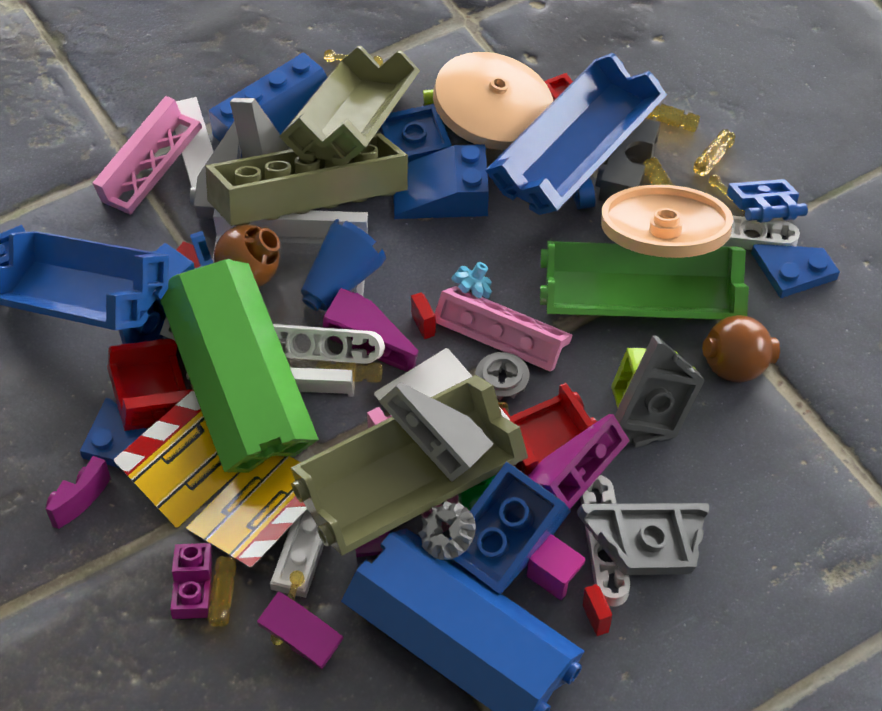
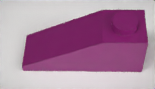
(355, 312)
(581, 460)

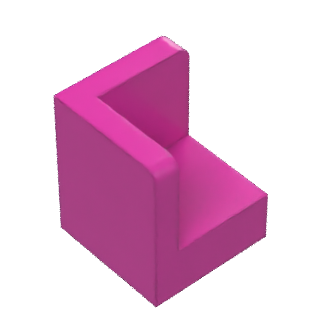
(554, 566)

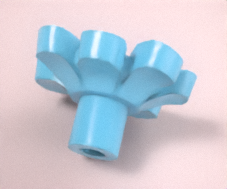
(473, 280)

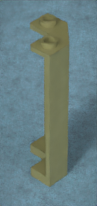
(349, 107)
(388, 479)

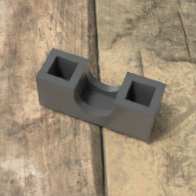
(620, 170)

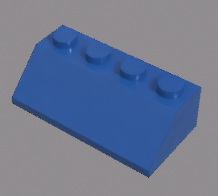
(278, 93)

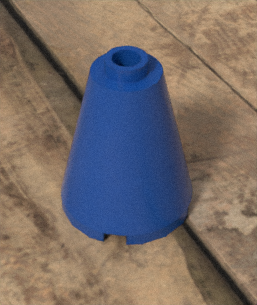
(341, 262)

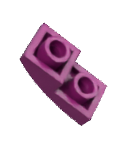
(74, 499)
(191, 580)
(300, 630)

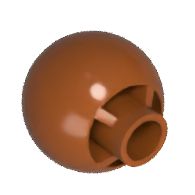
(251, 246)
(740, 349)

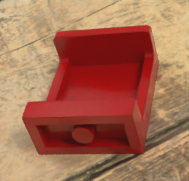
(145, 381)
(550, 426)

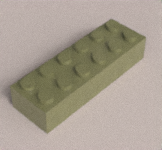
(285, 184)

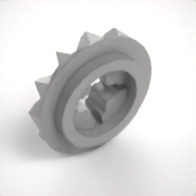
(515, 369)
(461, 531)

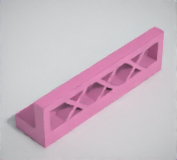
(139, 155)
(501, 327)

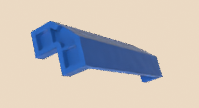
(575, 134)
(82, 279)
(462, 626)

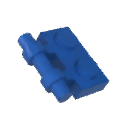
(767, 200)

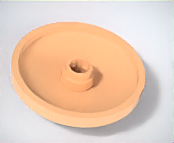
(489, 98)
(666, 221)

